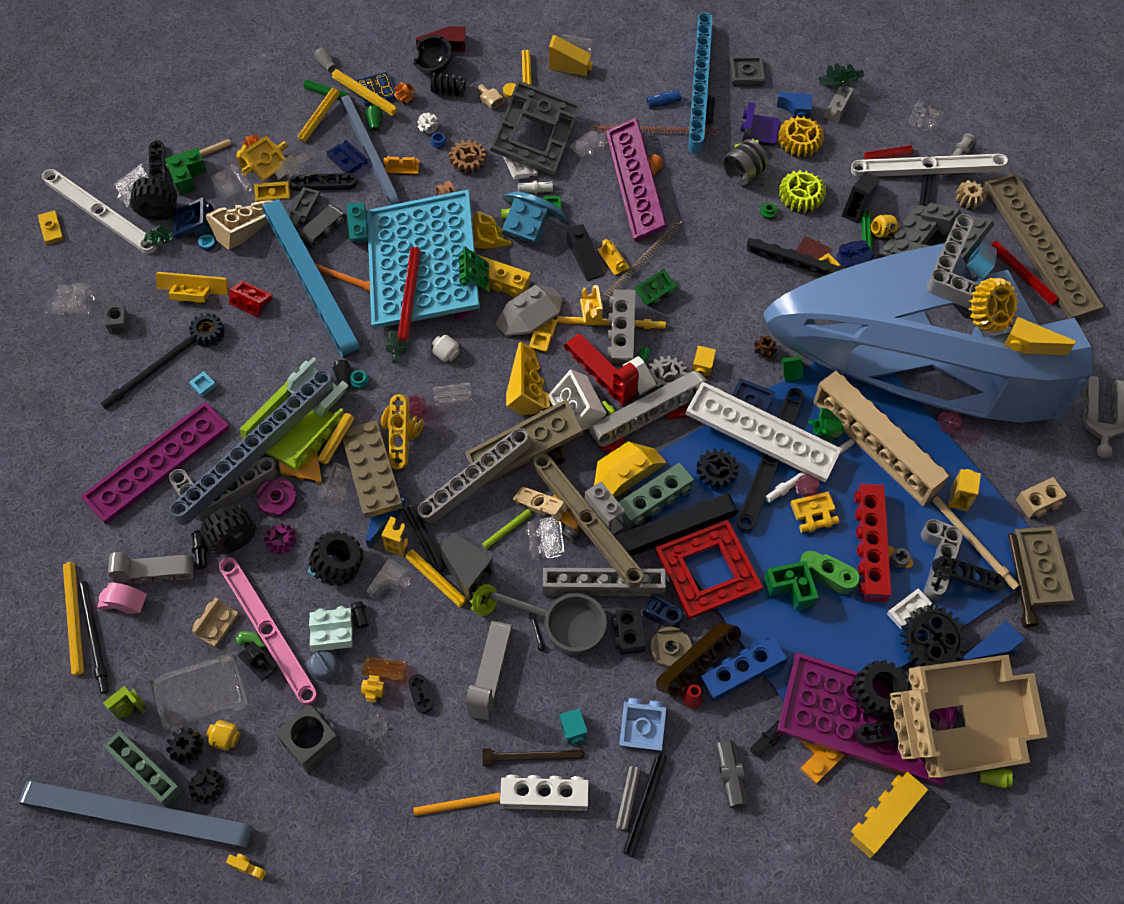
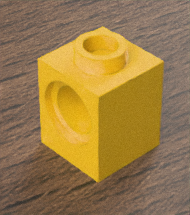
(704, 360)

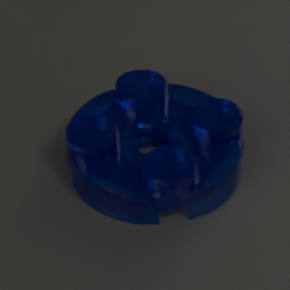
(853, 248)

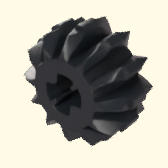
(180, 754)

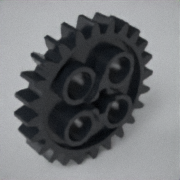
(945, 627)

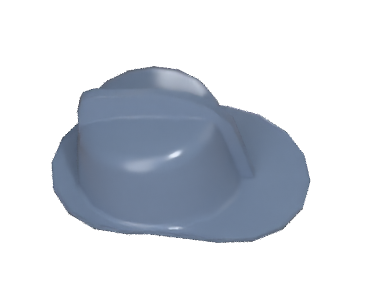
(324, 665)

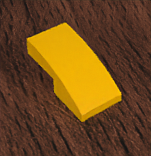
(542, 336)

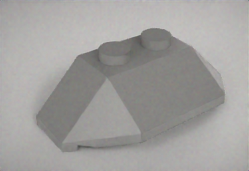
(529, 311)

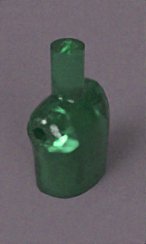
(395, 346)

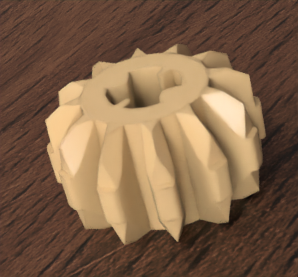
(971, 194)

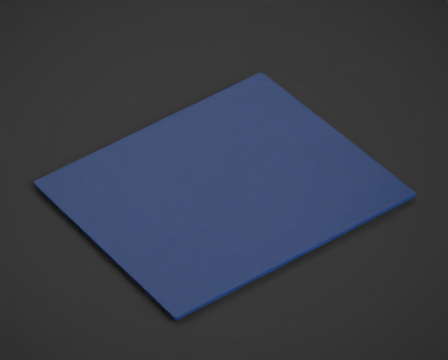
(842, 626)

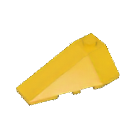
(525, 385)

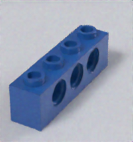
(718, 689)

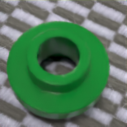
(768, 213)

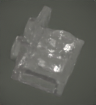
(588, 144)

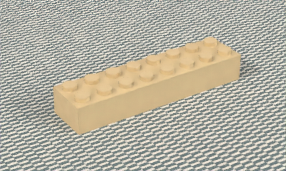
(881, 439)

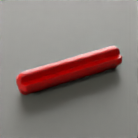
(889, 153)

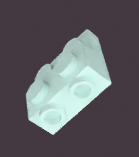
(331, 629)

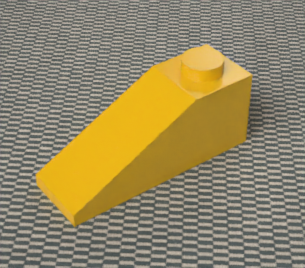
(1034, 339)

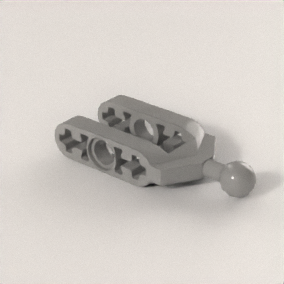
(1103, 430)

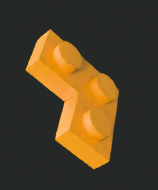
(820, 762)

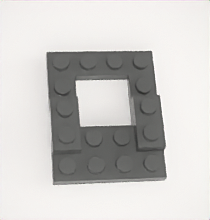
(542, 108)
(925, 221)

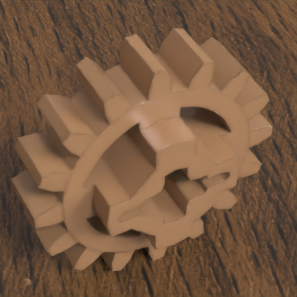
(467, 156)

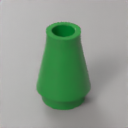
(374, 117)

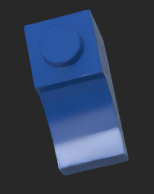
(795, 103)

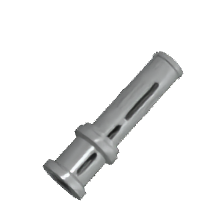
(964, 146)

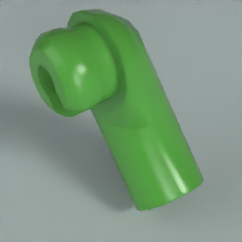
(246, 636)

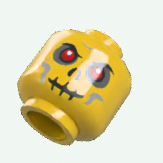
(884, 226)

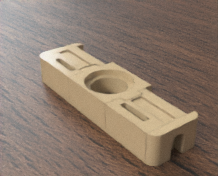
(550, 505)

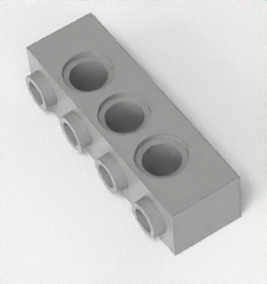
(626, 300)

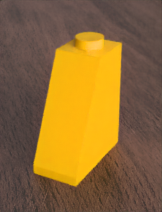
(568, 57)

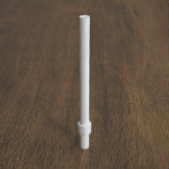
(783, 488)

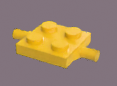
(263, 158)

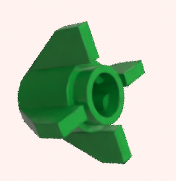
(828, 426)

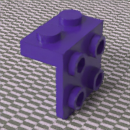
(759, 127)

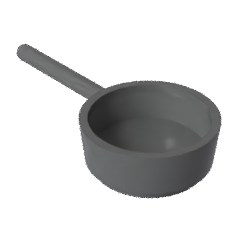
(571, 622)

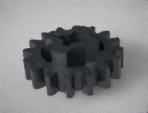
(723, 475)

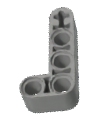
(944, 545)
(155, 569)

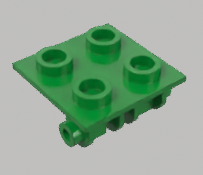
(473, 269)

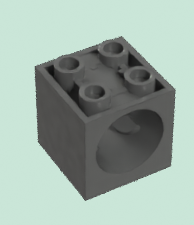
(306, 719)

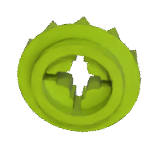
(489, 605)

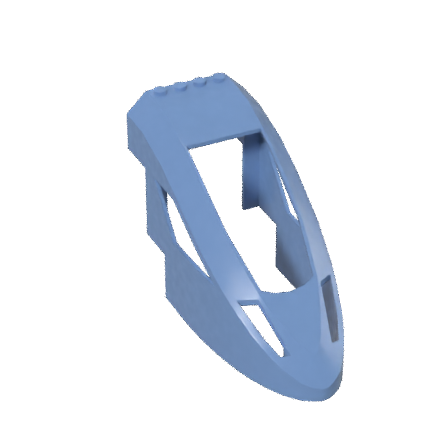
(892, 335)

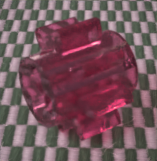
(416, 405)
(950, 421)
(807, 485)

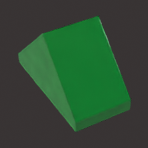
(792, 368)

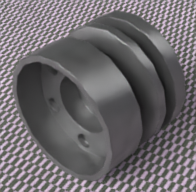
(745, 161)

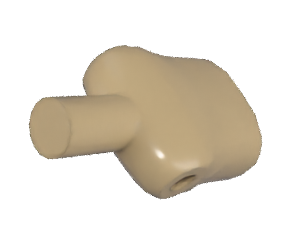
(490, 97)

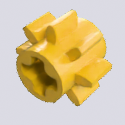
(372, 688)

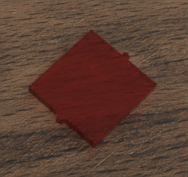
(812, 248)

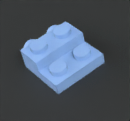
(642, 724)

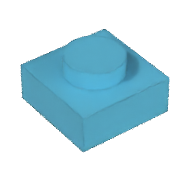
(202, 384)

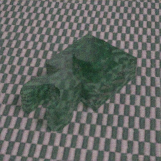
(159, 234)

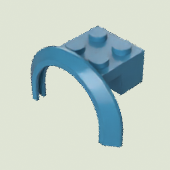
(528, 216)

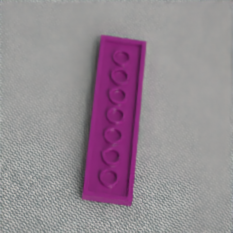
(636, 180)
(155, 462)

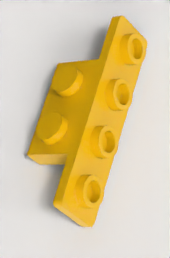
(191, 287)

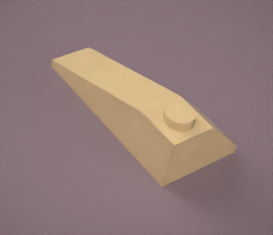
(238, 224)

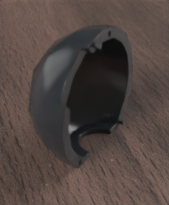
(433, 54)

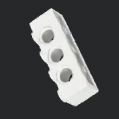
(554, 801)

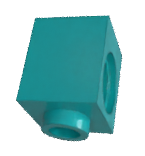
(573, 726)

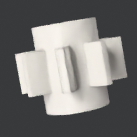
(427, 123)

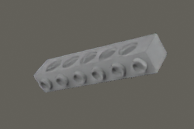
(601, 582)

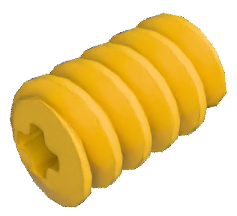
(414, 427)

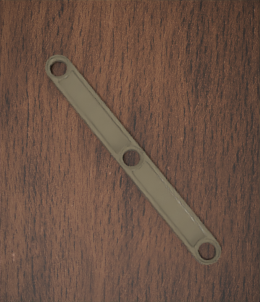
(595, 529)

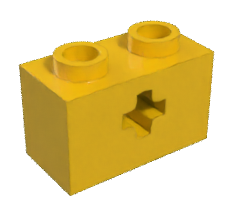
(964, 490)

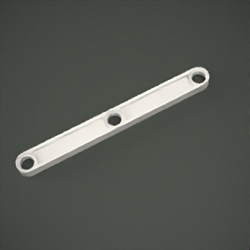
(940, 164)
(90, 204)

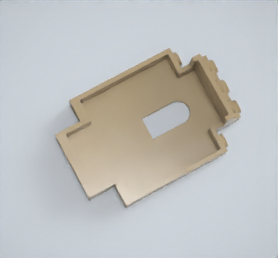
(996, 709)

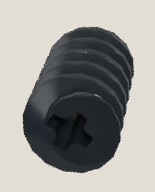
(448, 85)

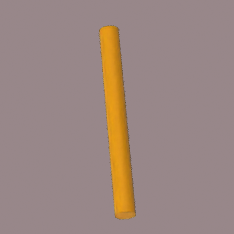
(457, 804)

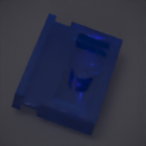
(347, 157)

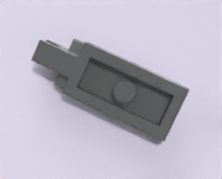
(303, 206)

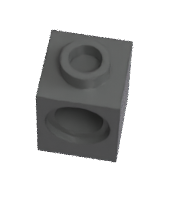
(116, 319)

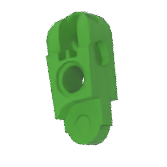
(834, 580)

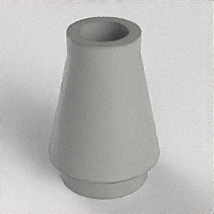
(324, 58)

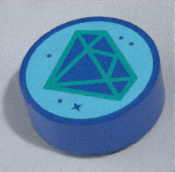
(206, 242)

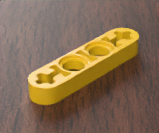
(394, 431)

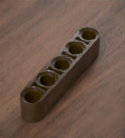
(698, 659)

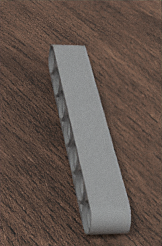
(646, 409)
(471, 485)

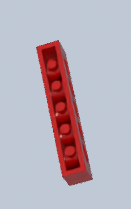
(874, 496)

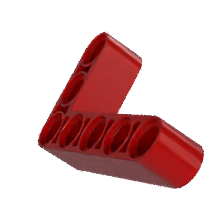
(620, 383)

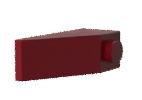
(453, 34)

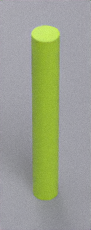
(506, 529)

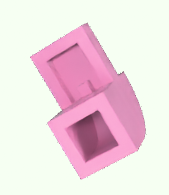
(122, 598)

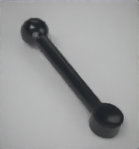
(541, 646)

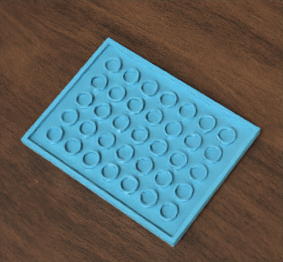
(440, 230)

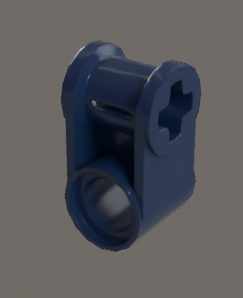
(660, 610)

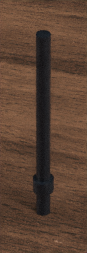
(118, 394)
(100, 671)

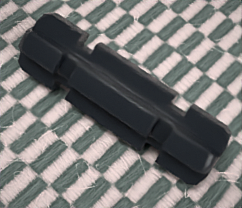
(710, 109)

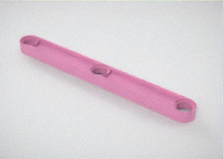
(274, 641)

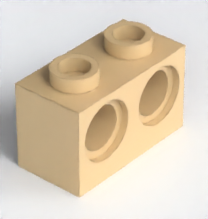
(1039, 495)

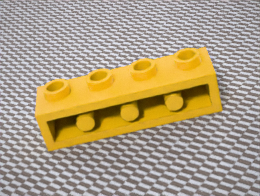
(507, 278)
(888, 815)

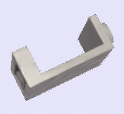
(605, 507)

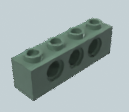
(674, 476)
(143, 769)

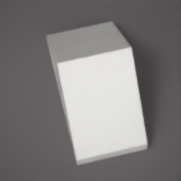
(646, 380)

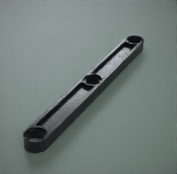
(766, 470)

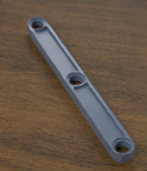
(369, 149)

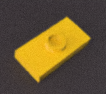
(50, 227)

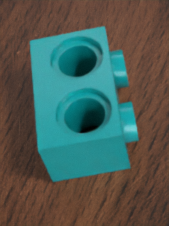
(357, 222)

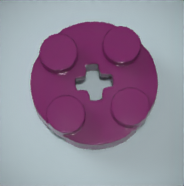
(276, 487)

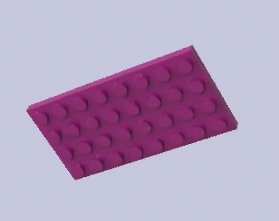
(823, 713)

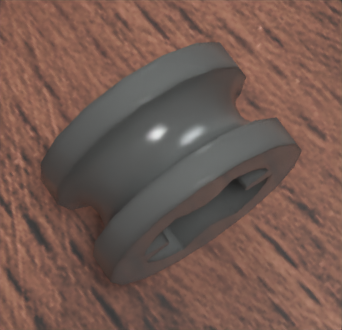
(570, 534)
(894, 560)

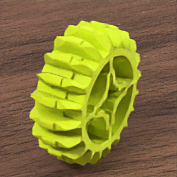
(800, 195)

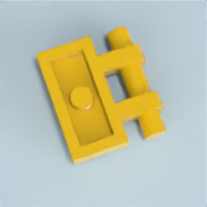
(814, 506)

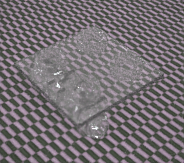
(126, 183)

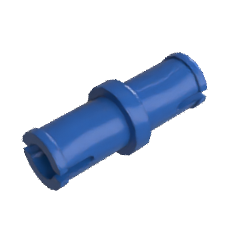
(663, 98)

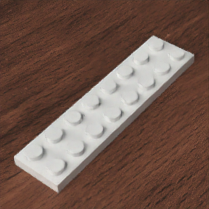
(763, 431)

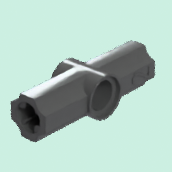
(732, 774)

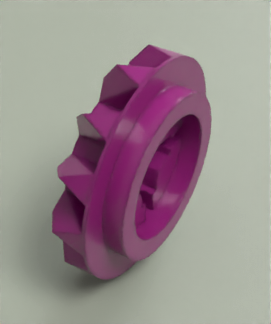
(275, 545)

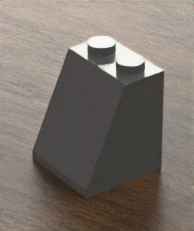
(466, 564)

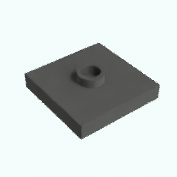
(747, 70)

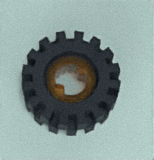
(215, 329)

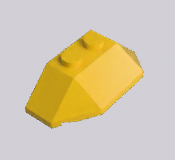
(627, 467)

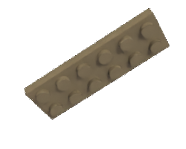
(545, 430)
(371, 470)

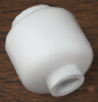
(445, 348)

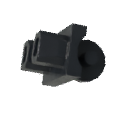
(258, 661)

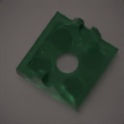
(839, 75)

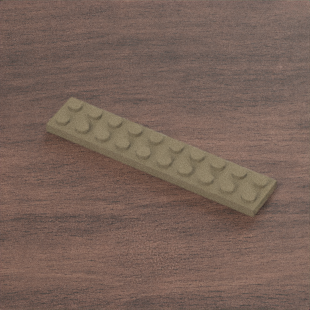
(1043, 246)

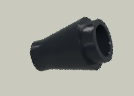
(342, 371)

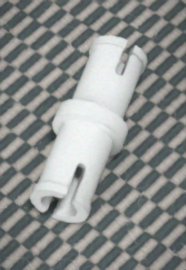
(535, 187)

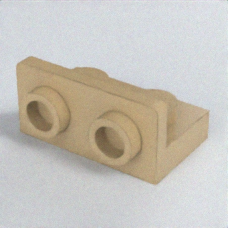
(214, 622)

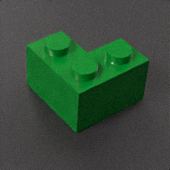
(185, 166)
(795, 580)

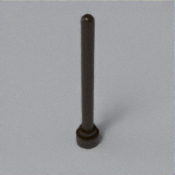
(1028, 618)
(491, 756)

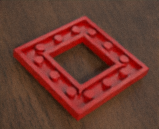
(695, 602)

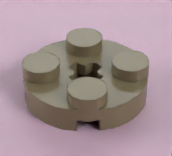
(661, 640)

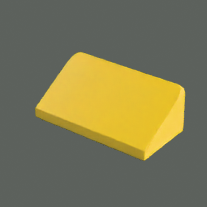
(272, 191)

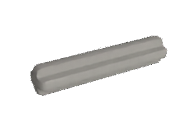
(628, 798)

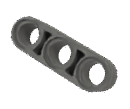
(322, 225)

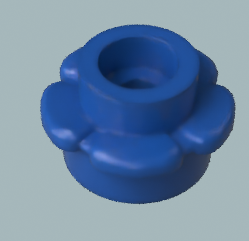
(438, 140)

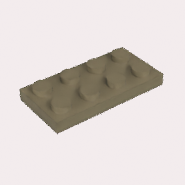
(1043, 566)

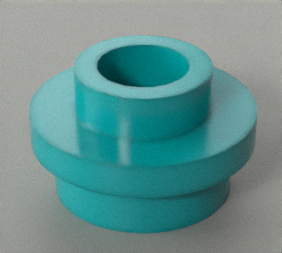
(359, 374)

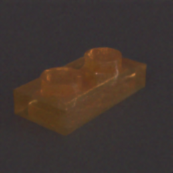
(384, 668)

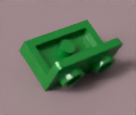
(655, 286)

